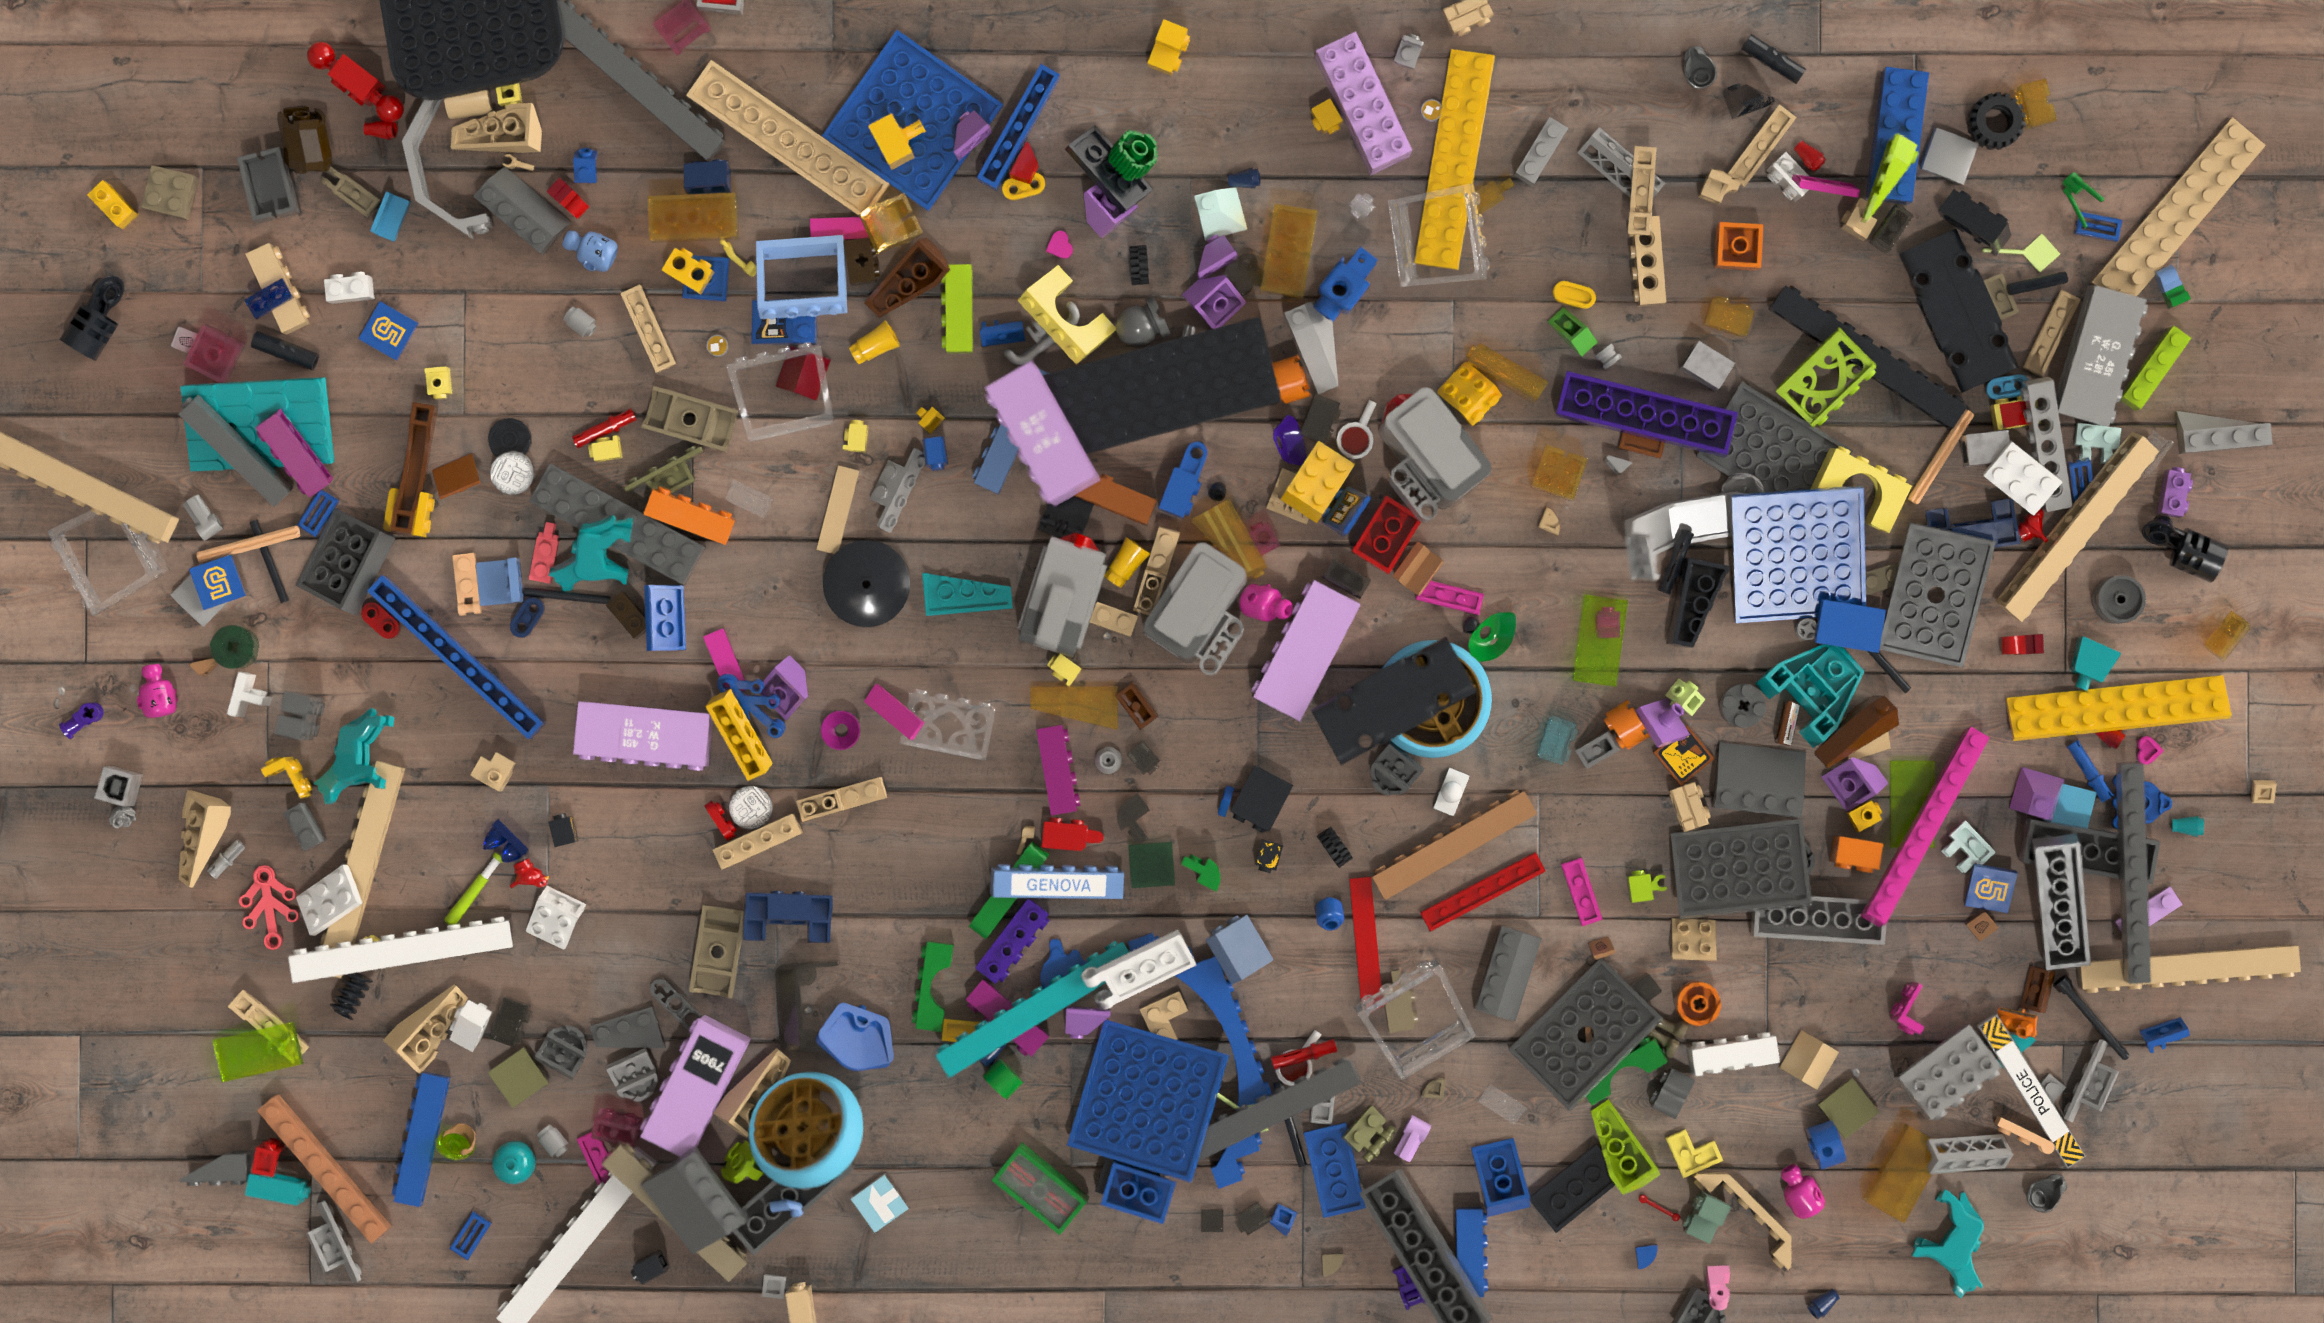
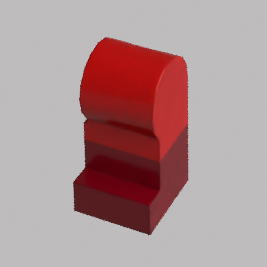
(568, 198)
(2022, 644)

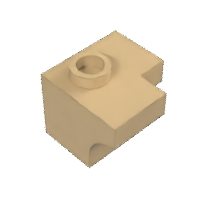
(1717, 185)
(1852, 221)
(494, 772)

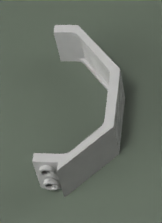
(411, 143)
(1661, 526)

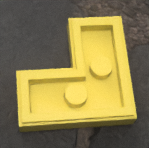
(1691, 1159)

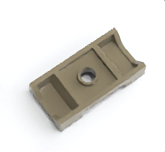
(712, 425)
(713, 974)

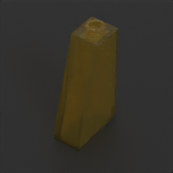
(1506, 372)
(1228, 534)

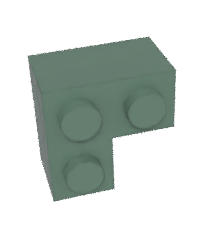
(1706, 1216)

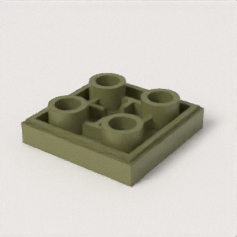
(518, 1077)
(1848, 1108)

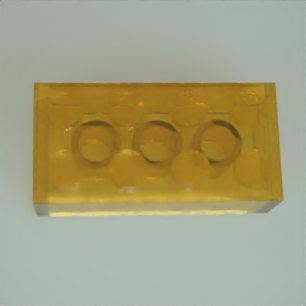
(693, 217)
(1288, 251)
(1902, 1175)

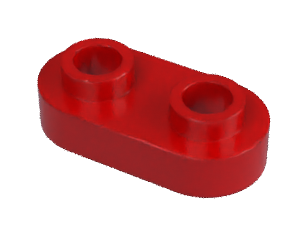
(380, 620)
(726, 827)

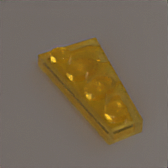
(1084, 704)

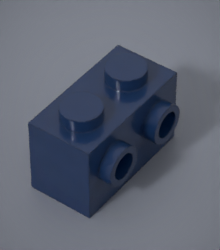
(707, 177)

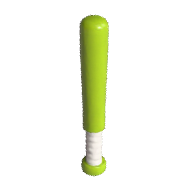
(471, 893)

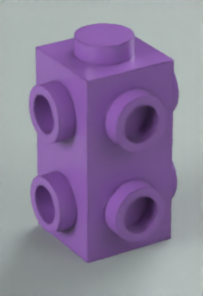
(2174, 492)

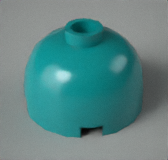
(514, 1162)

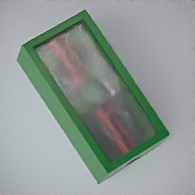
(1040, 1188)

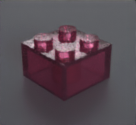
(214, 353)

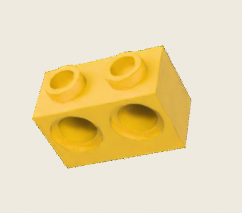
(112, 204)
(685, 274)

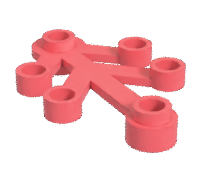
(268, 903)

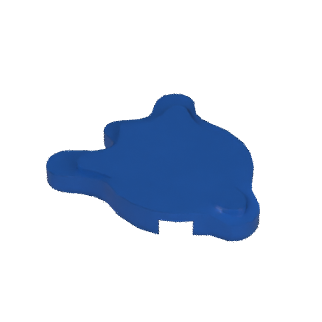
(2155, 803)
(1059, 962)

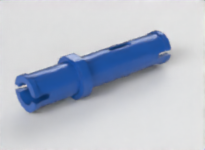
(2089, 770)

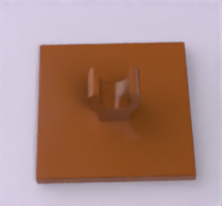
(456, 476)

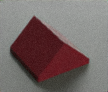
(801, 375)

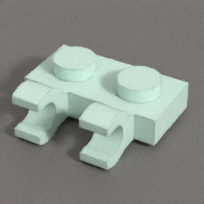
(2097, 436)
(1971, 844)

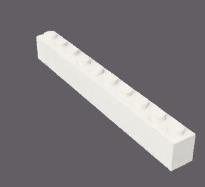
(400, 950)
(567, 1249)

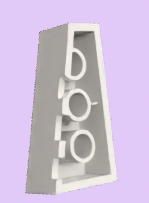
(1732, 1054)

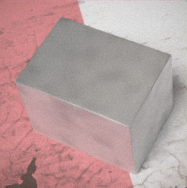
(1707, 366)
(1982, 447)
(118, 786)

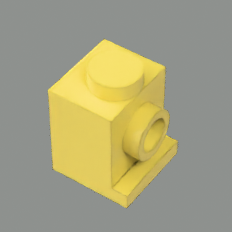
(503, 100)
(443, 374)
(856, 436)
(606, 449)
(1064, 668)

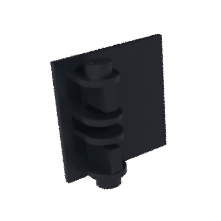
(1066, 517)

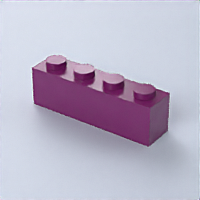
(294, 453)
(1056, 769)
(990, 1001)

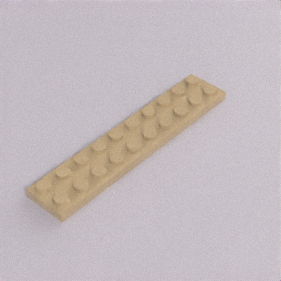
(787, 139)
(2180, 210)

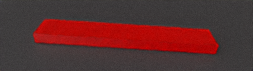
(1482, 891)
(1365, 936)

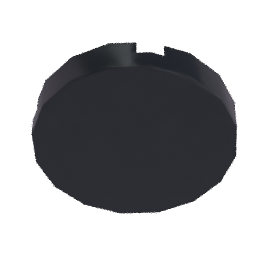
(509, 436)

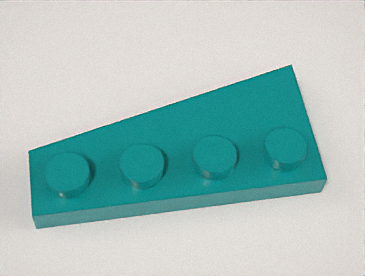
(954, 595)

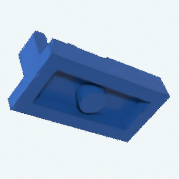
(1001, 334)
(2164, 1032)

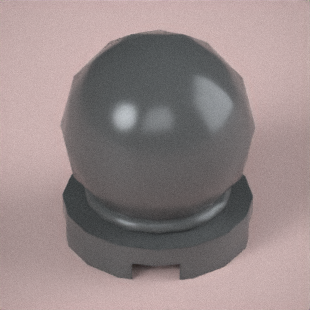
(1140, 324)

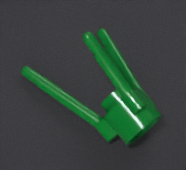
(2075, 185)

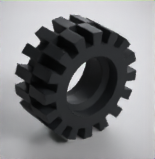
(1139, 265)
(1334, 847)

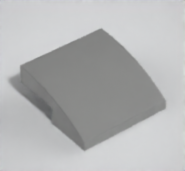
(1949, 156)
(188, 599)

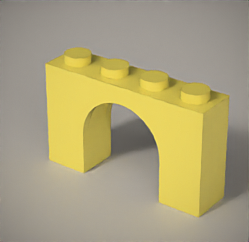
(1074, 340)
(1889, 490)

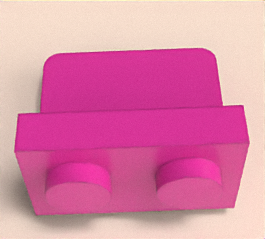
(1901, 1009)

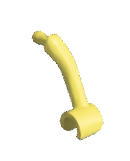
(750, 268)

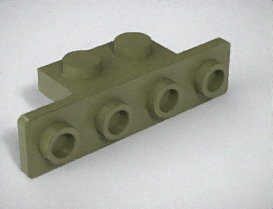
(672, 476)

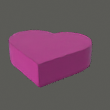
(1059, 245)
(2148, 750)

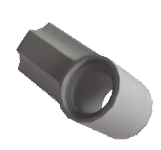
(205, 522)

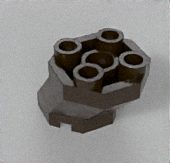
(304, 139)

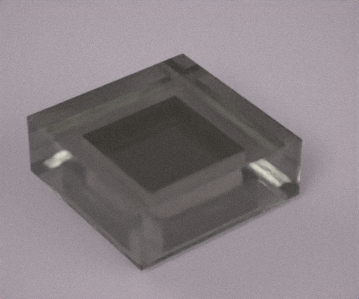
(1212, 1220)

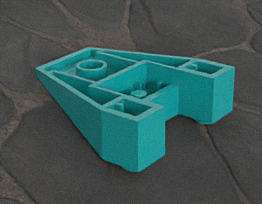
(1820, 682)

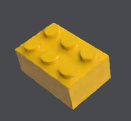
(1317, 482)

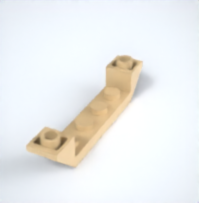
(1782, 1250)

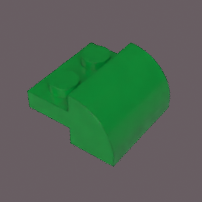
(1208, 873)

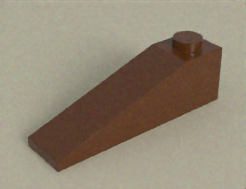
(914, 274)
(1858, 728)

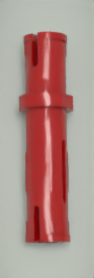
(613, 423)
(1297, 1056)

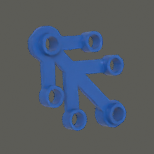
(750, 702)

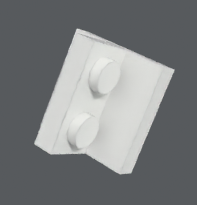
(244, 694)

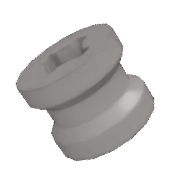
(1608, 356)
(1809, 629)

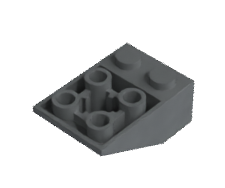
(229, 1167)

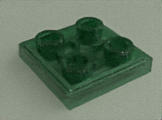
(1151, 865)

